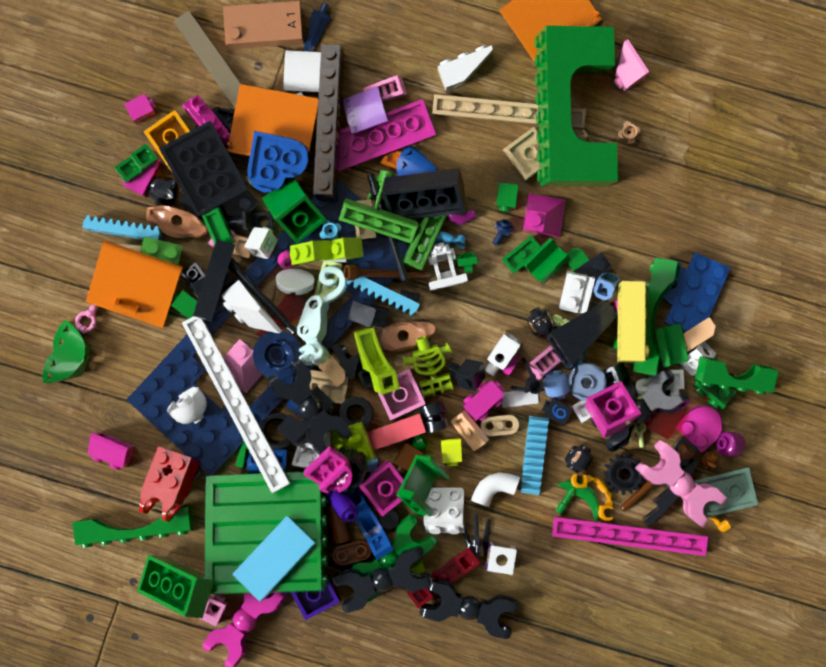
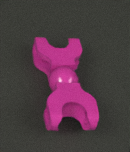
(243, 622)

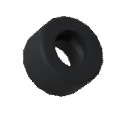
(356, 401)

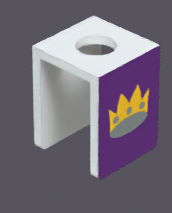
(493, 552)

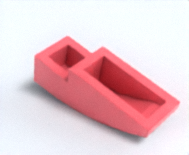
(396, 432)

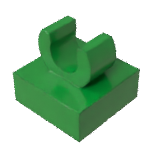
(467, 260)

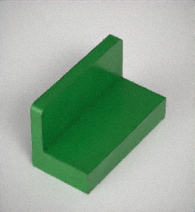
(546, 261)
(672, 345)

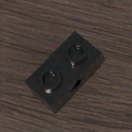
(617, 373)

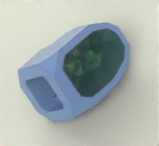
(606, 285)

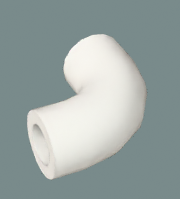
(492, 484)

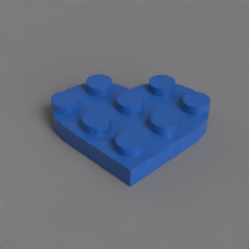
(274, 159)

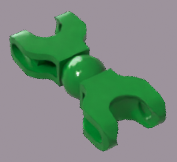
(401, 542)

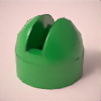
(419, 443)

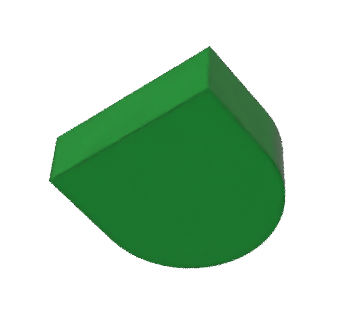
(577, 258)

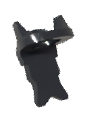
(161, 189)

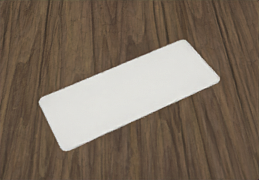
(519, 398)

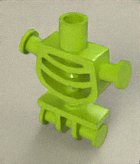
(426, 353)

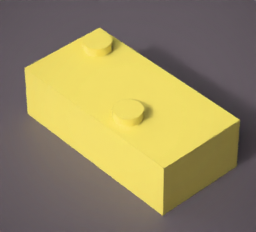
(631, 322)

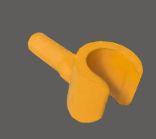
(722, 526)

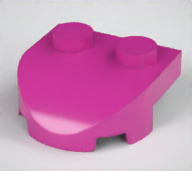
(701, 426)
(330, 471)

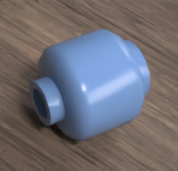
(556, 385)

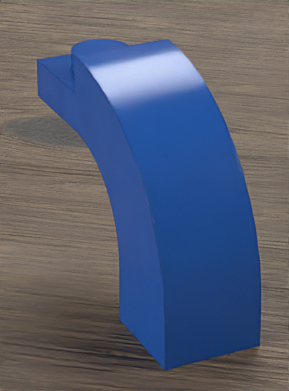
(371, 527)

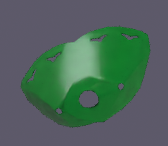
(69, 357)

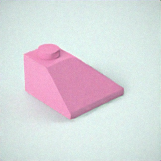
(629, 67)
(242, 365)

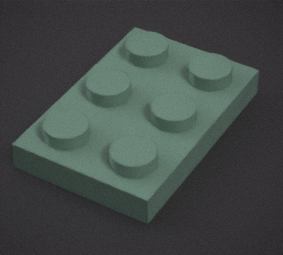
(735, 486)

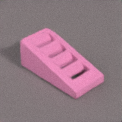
(390, 81)
(539, 374)

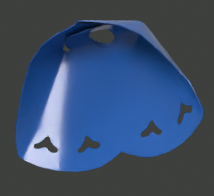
(416, 162)

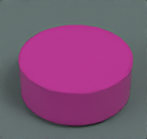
(284, 260)

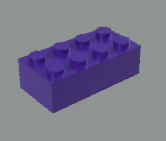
(315, 602)

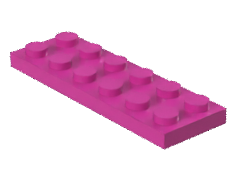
(405, 127)

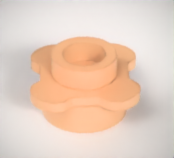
(627, 126)

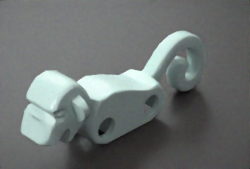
(315, 318)

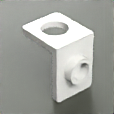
(691, 365)

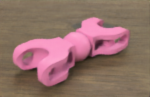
(681, 483)

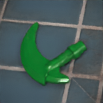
(585, 493)

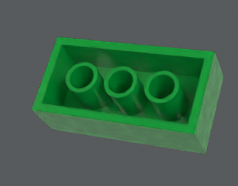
(175, 586)

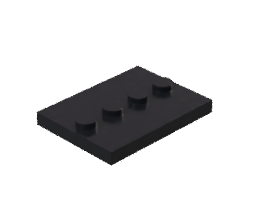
(203, 168)

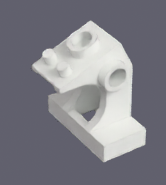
(439, 253)

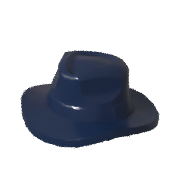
(275, 354)

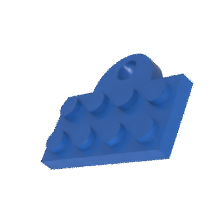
(695, 292)

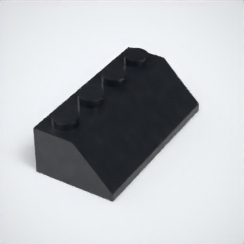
(425, 194)

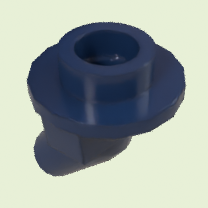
(505, 228)

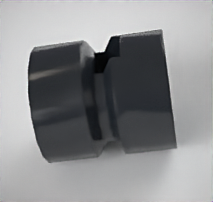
(431, 410)

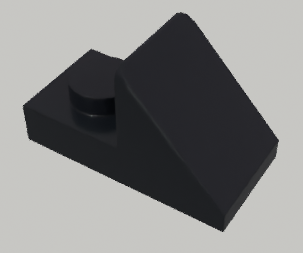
(368, 314)
(350, 365)

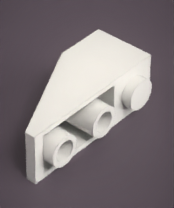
(458, 71)

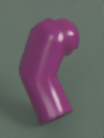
(461, 219)

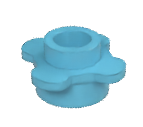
(325, 231)

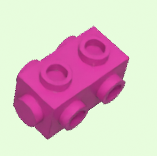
(488, 396)

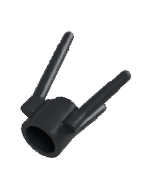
(532, 384)
(477, 545)

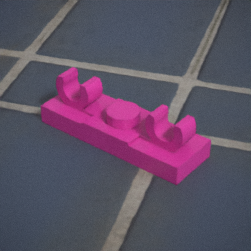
(202, 113)

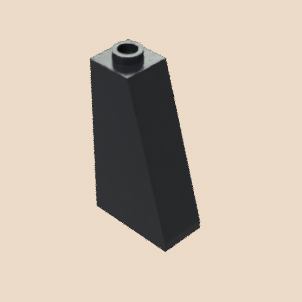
(577, 335)

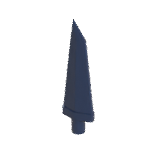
(317, 25)

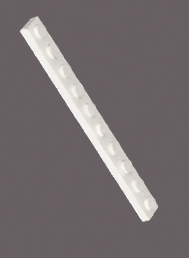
(236, 404)

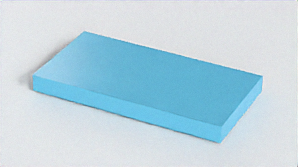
(273, 558)

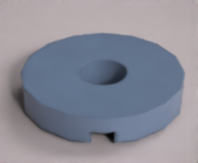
(589, 370)

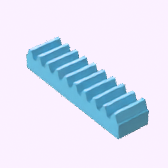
(120, 229)
(386, 293)
(534, 455)

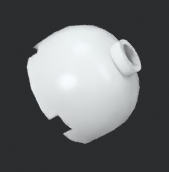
(189, 406)

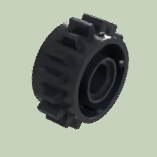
(614, 479)

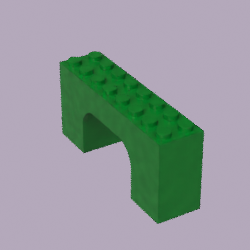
(561, 154)

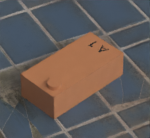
(263, 25)

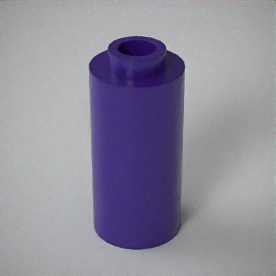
(343, 505)

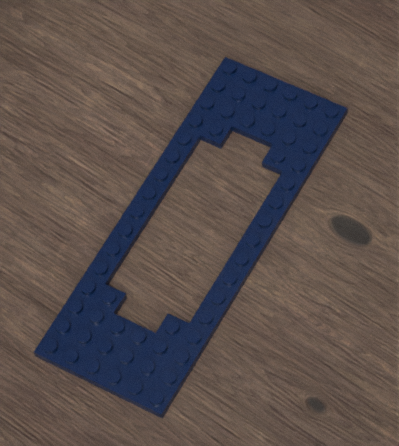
(216, 435)

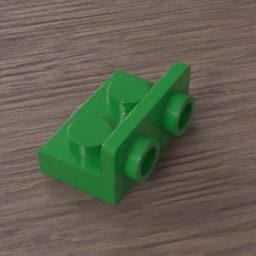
(717, 396)

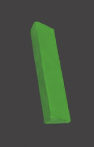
(378, 221)
(423, 241)

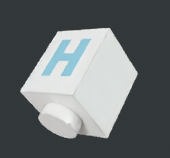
(261, 242)

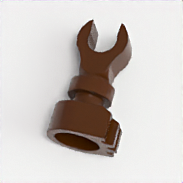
(709, 459)

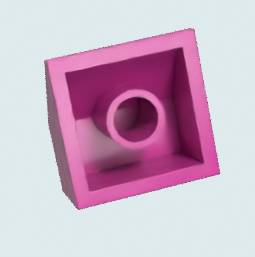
(612, 409)
(110, 449)

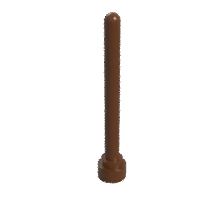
(352, 273)
(684, 452)

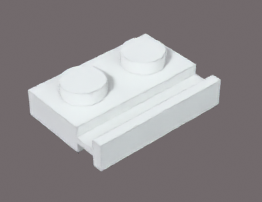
(576, 292)

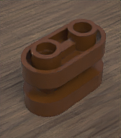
(351, 551)

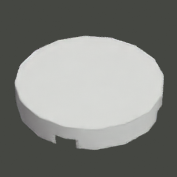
(295, 281)

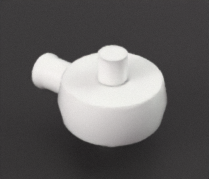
(642, 385)

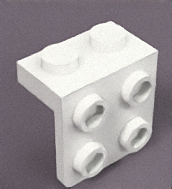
(448, 511)

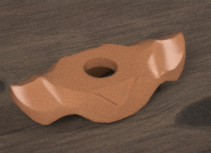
(162, 217)
(389, 339)

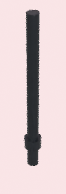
(392, 241)
(233, 266)

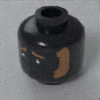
(540, 321)
(579, 458)

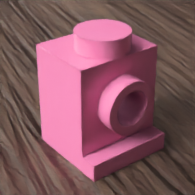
(211, 616)

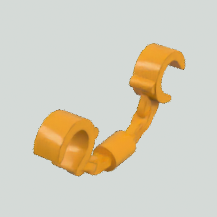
(603, 488)

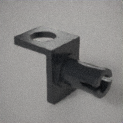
(250, 221)

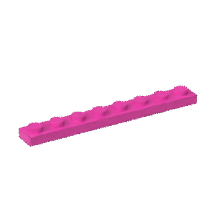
(629, 536)

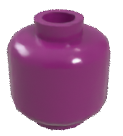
(730, 444)

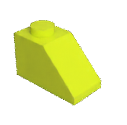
(451, 451)

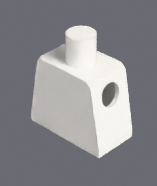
(507, 346)

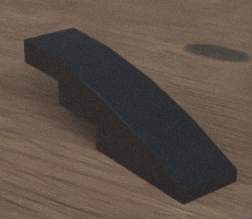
(214, 280)
(666, 498)

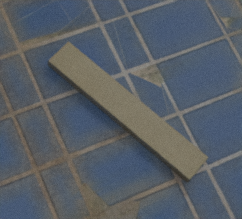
(209, 56)

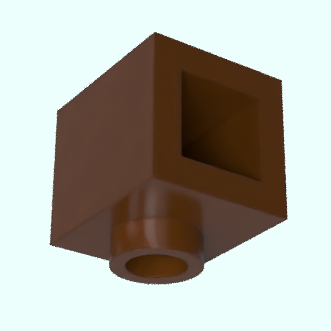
(405, 458)

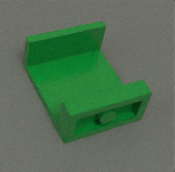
(419, 482)

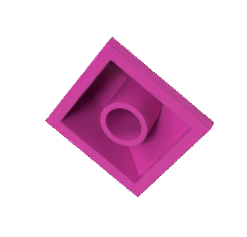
(544, 215)

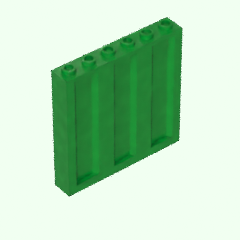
(245, 511)

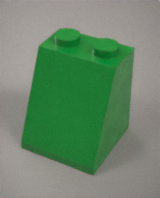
(294, 210)

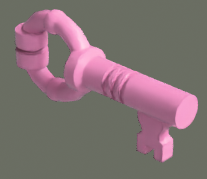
(90, 313)

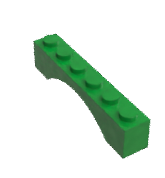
(664, 276)
(94, 531)

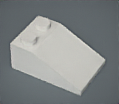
(248, 308)

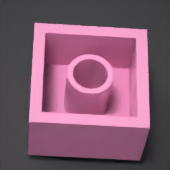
(403, 399)

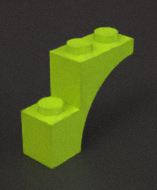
(326, 250)
(374, 361)

